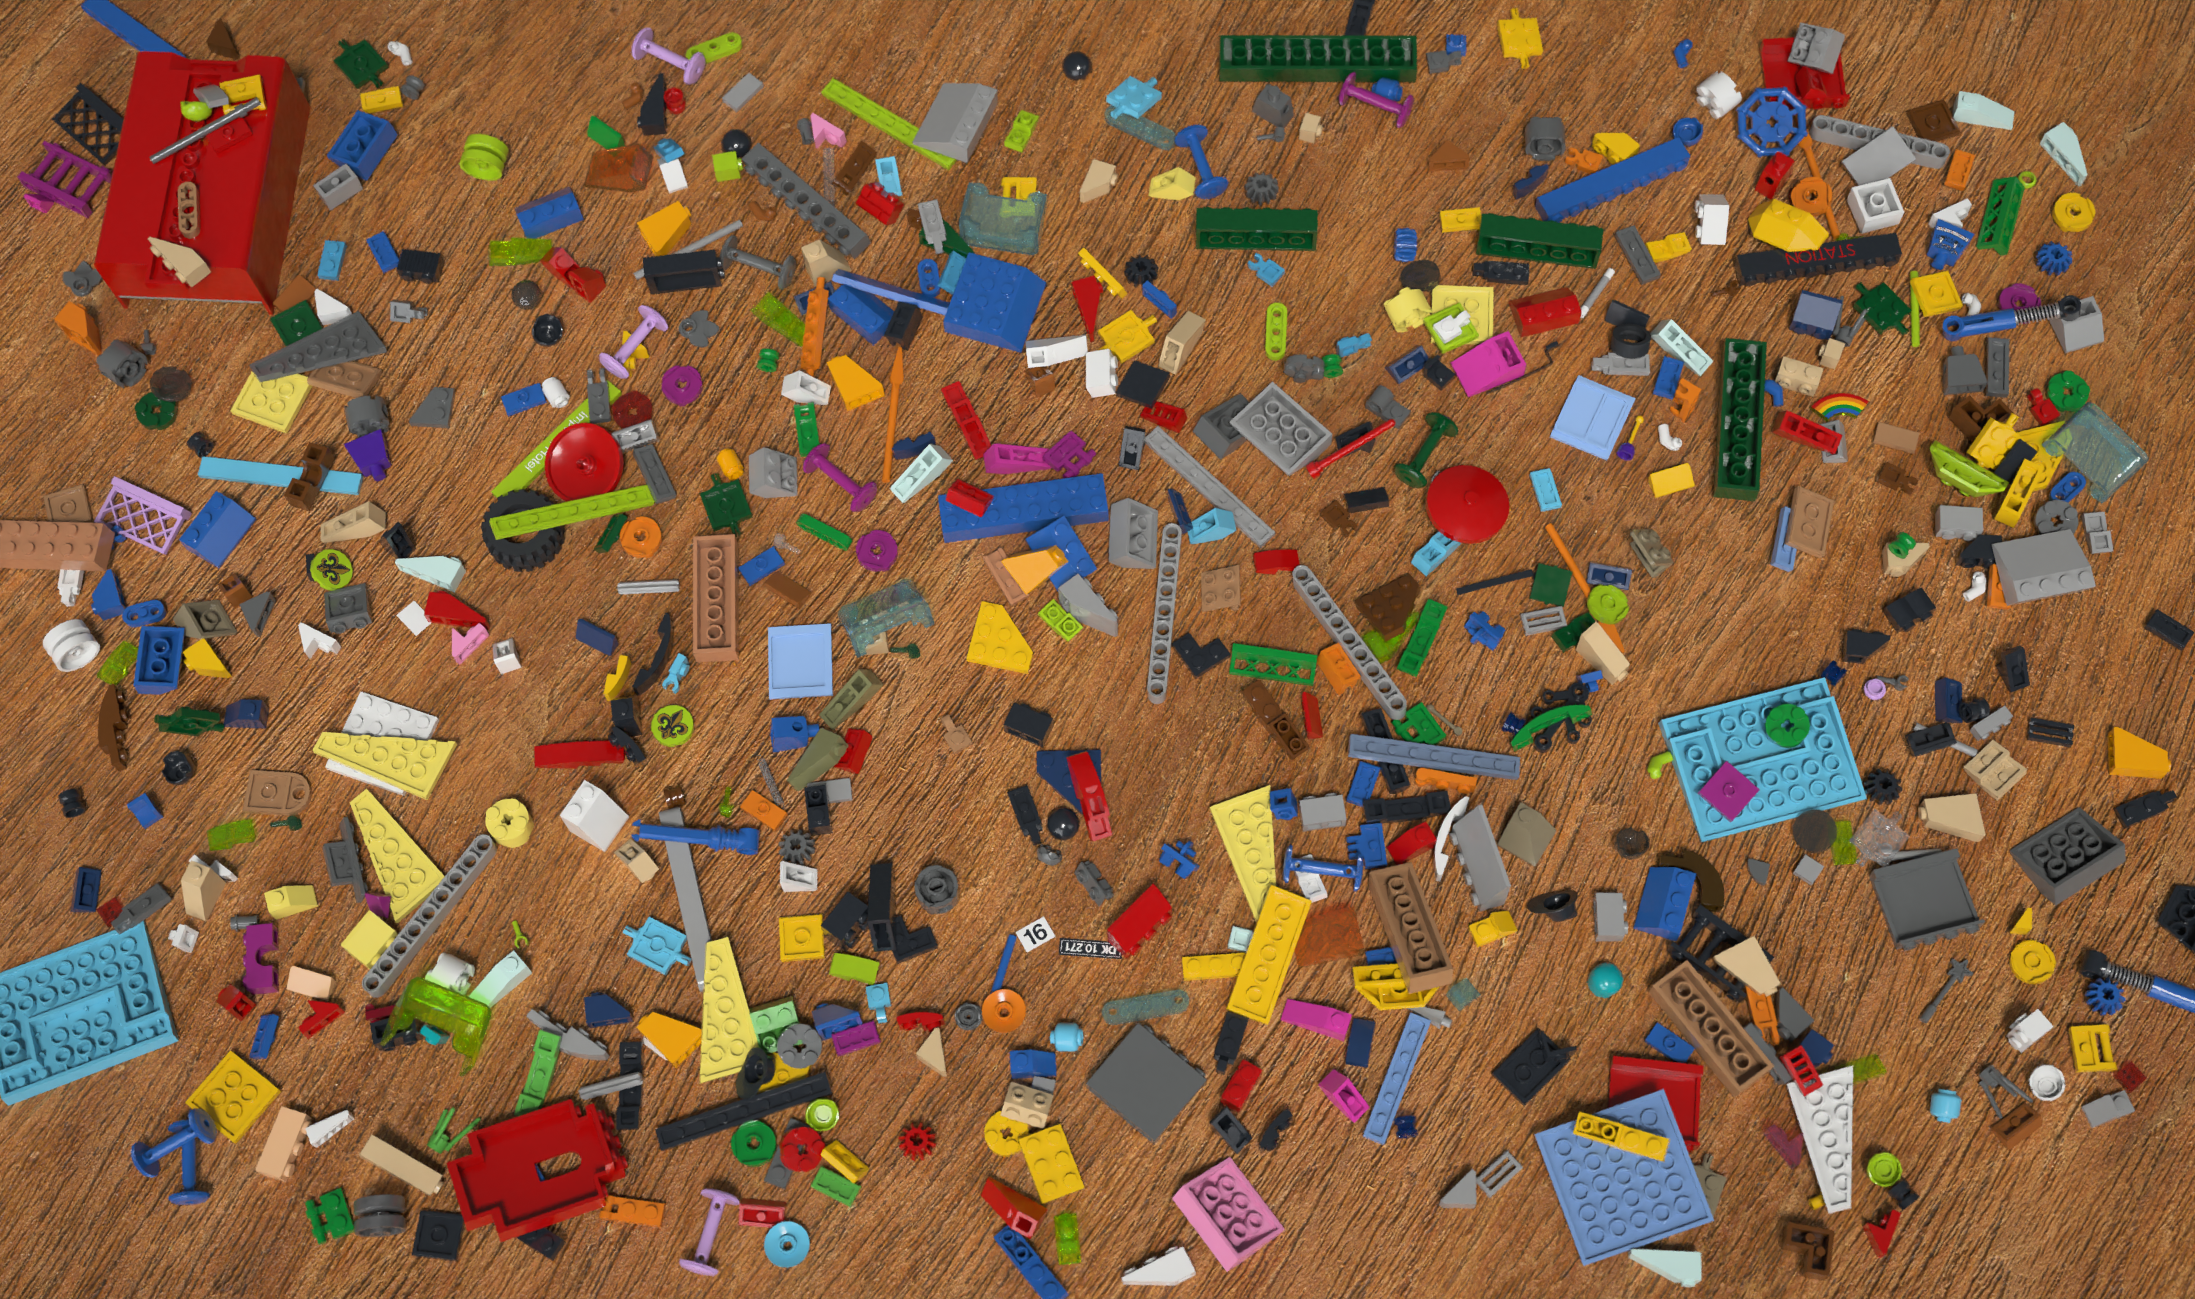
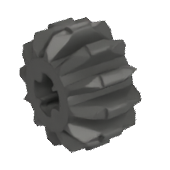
(1261, 188)
(796, 839)

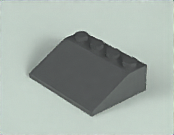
(2069, 855)

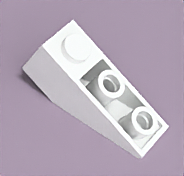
(1055, 350)
(1167, 1270)

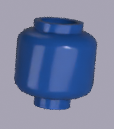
(1388, 88)

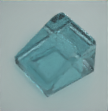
(1462, 994)

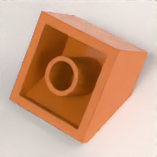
(79, 327)

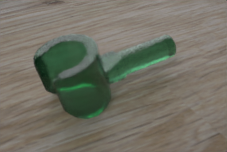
(912, 650)
(292, 821)

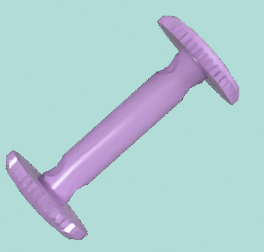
(644, 44)
(650, 316)
(709, 1232)

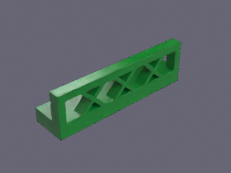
(2006, 214)
(1274, 657)

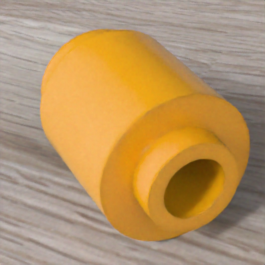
(730, 464)

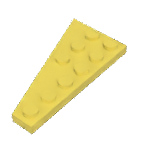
(1248, 839)
(398, 861)
(726, 1019)

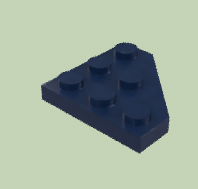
(1054, 769)

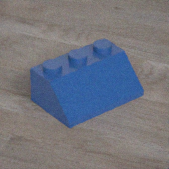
(363, 144)
(549, 213)
(861, 312)
(217, 529)
(1061, 534)
(158, 659)
(1664, 902)

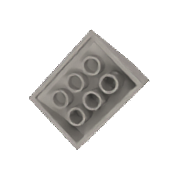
(957, 119)
(1282, 430)
(2042, 567)
(1480, 860)

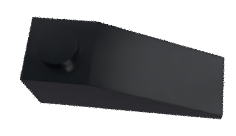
(654, 110)
(397, 542)

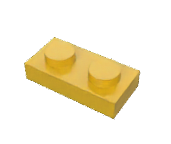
(381, 100)
(1460, 219)
(845, 1161)

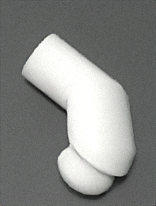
(400, 50)
(1972, 303)
(1666, 440)
(1978, 586)

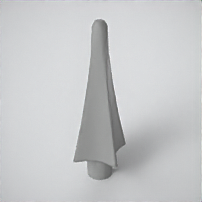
(1436, 1016)

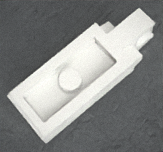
(70, 585)

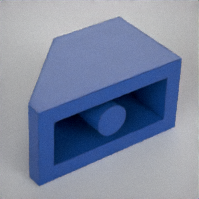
(108, 597)
(1032, 1063)

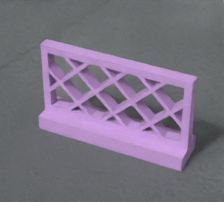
(154, 503)

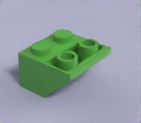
(771, 1020)

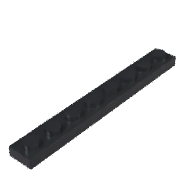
(743, 1111)

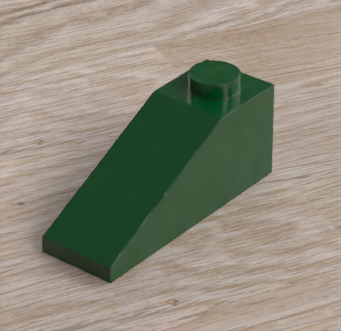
(952, 243)

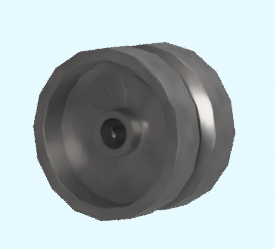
(379, 1216)

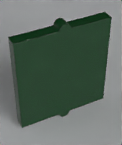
(1551, 585)

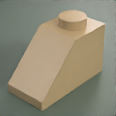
(1098, 180)
(1898, 566)
(637, 861)

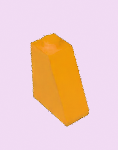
(665, 228)
(853, 382)
(1035, 566)
(2135, 757)
(670, 1037)

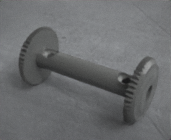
(785, 275)

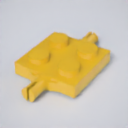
(1520, 37)
(1127, 335)
(1994, 442)

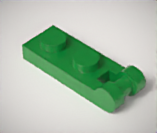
(806, 428)

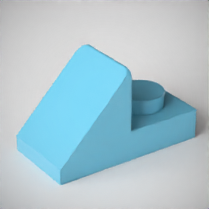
(888, 175)

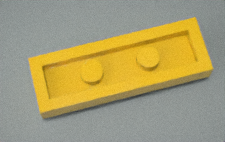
(1102, 274)
(1212, 966)

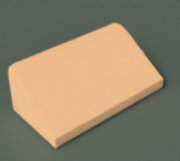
(310, 983)

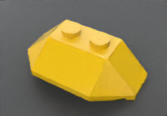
(1786, 227)
(1386, 987)

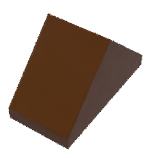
(221, 42)

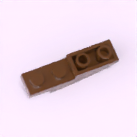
(1274, 720)
(111, 722)

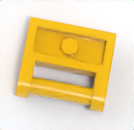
(243, 89)
(1023, 185)
(2085, 1048)

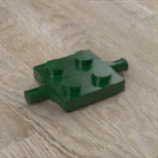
(360, 63)
(1883, 308)
(725, 505)
(189, 722)

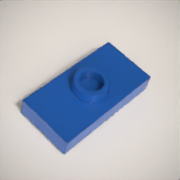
(383, 251)
(1159, 299)
(1668, 377)
(523, 399)
(761, 566)
(1363, 783)
(264, 1036)
(1669, 1044)

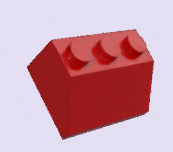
(1545, 311)
(1139, 922)

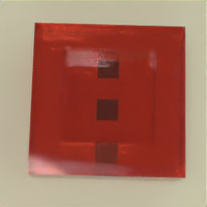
(110, 911)
(2130, 1077)

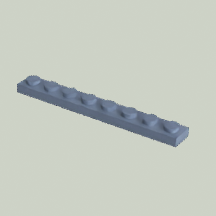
(1433, 757)

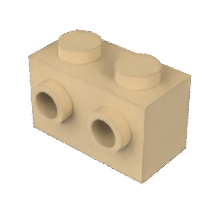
(1798, 376)
(1027, 1105)

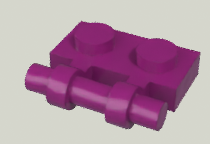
(1064, 451)

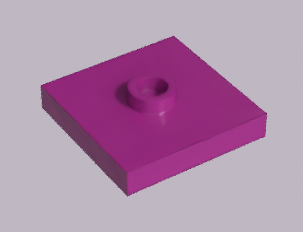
(1728, 791)

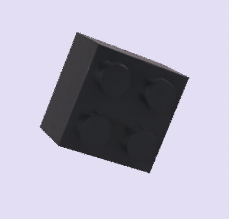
(846, 922)

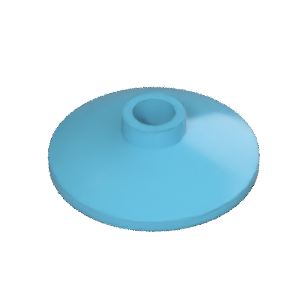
(784, 1233)

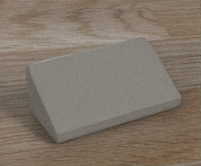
(1841, 453)

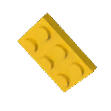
(1051, 1164)

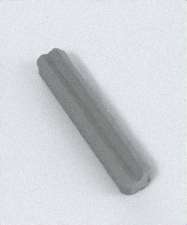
(653, 586)
(611, 1085)

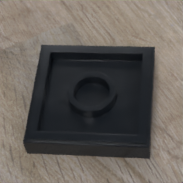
(1143, 384)
(438, 1235)

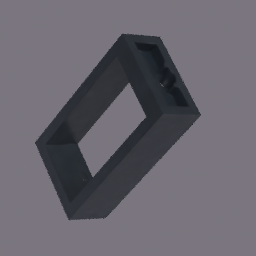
(683, 272)

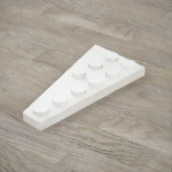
(1827, 1131)

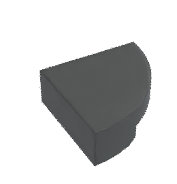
(1758, 870)

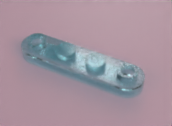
(1142, 129)
(1145, 1007)

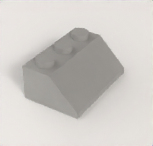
(1133, 535)

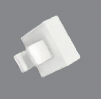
(184, 938)

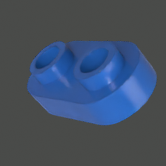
(929, 280)
(2064, 488)
(144, 612)

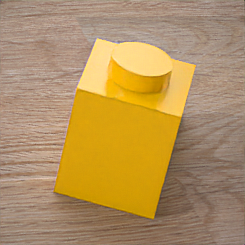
(204, 660)

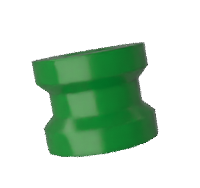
(768, 360)
(1332, 366)
(1902, 545)

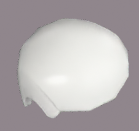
(2047, 1082)

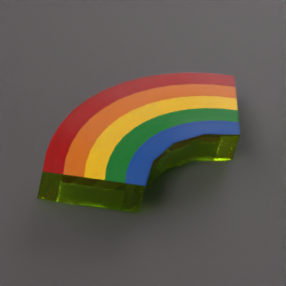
(1839, 404)

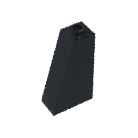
(882, 907)

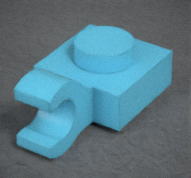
(678, 669)
(878, 999)

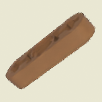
(183, 203)

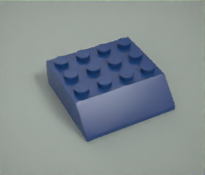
(994, 302)

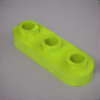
(722, 49)
(1276, 324)

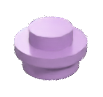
(1874, 689)

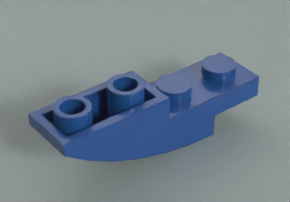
(1029, 1264)

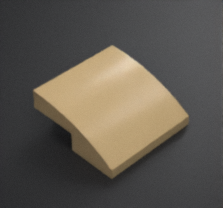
(1995, 770)

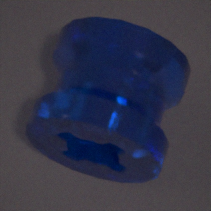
(1834, 673)
(1513, 724)
(1406, 1127)

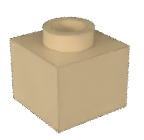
(1310, 128)
(1831, 353)

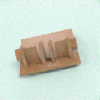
(1221, 589)

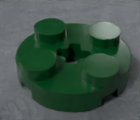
(155, 421)

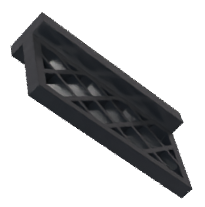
(101, 110)

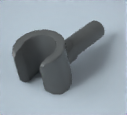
(1278, 135)
(149, 348)
(1895, 682)

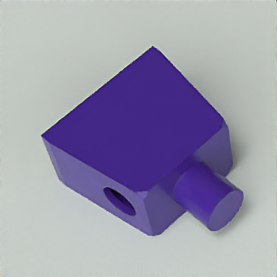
(370, 454)

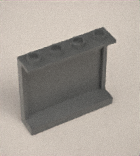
(1925, 900)
(1146, 1082)

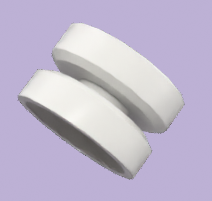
(71, 645)

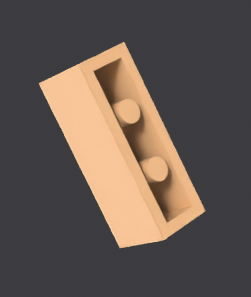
(284, 1144)

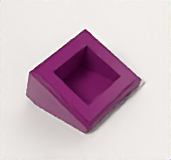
(378, 903)

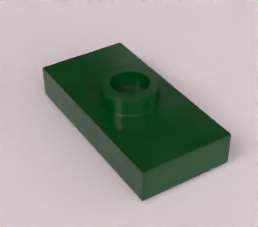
(610, 534)

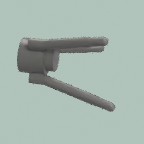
(1847, 333)
(1993, 1077)

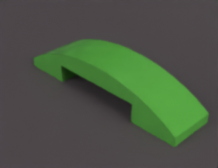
(540, 1073)

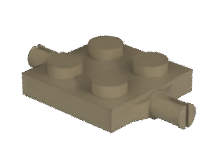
(1710, 1182)

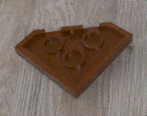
(1390, 606)

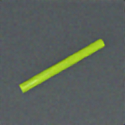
(1915, 327)

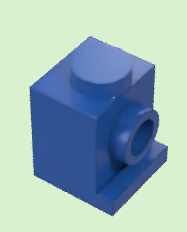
(1283, 810)

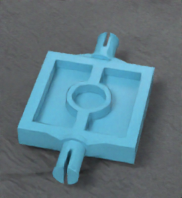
(1133, 97)
(657, 946)

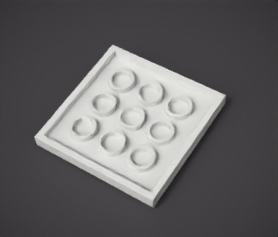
(383, 718)

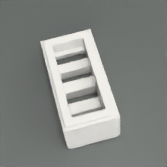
(325, 1129)

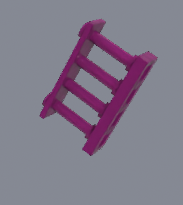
(64, 197)

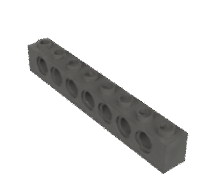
(760, 157)

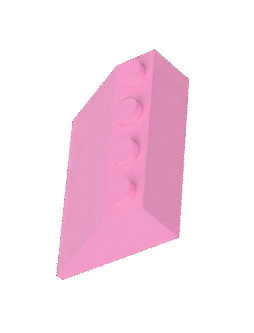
(1228, 1213)

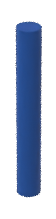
(1004, 963)

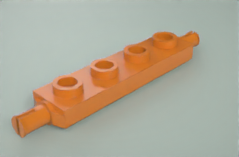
(814, 328)

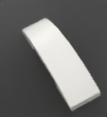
(1439, 859)

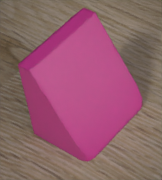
(39, 202)

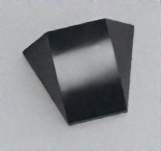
(2179, 916)

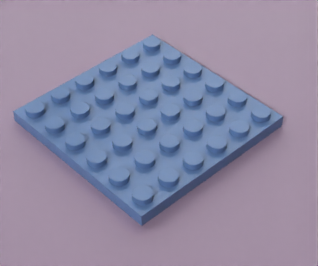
(1620, 1197)

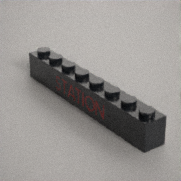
(1828, 259)

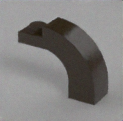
(1707, 877)

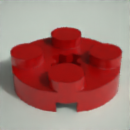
(789, 1150)

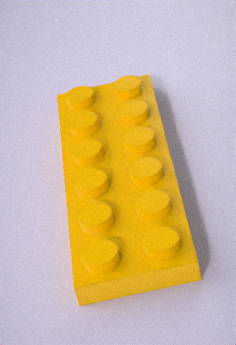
(1268, 955)

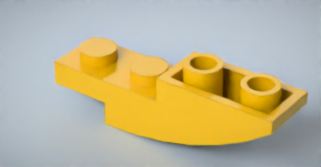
(1621, 1137)

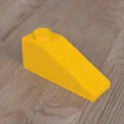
(2019, 493)

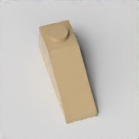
(354, 524)

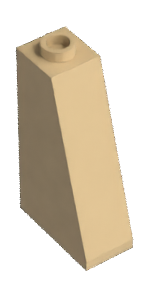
(401, 1166)

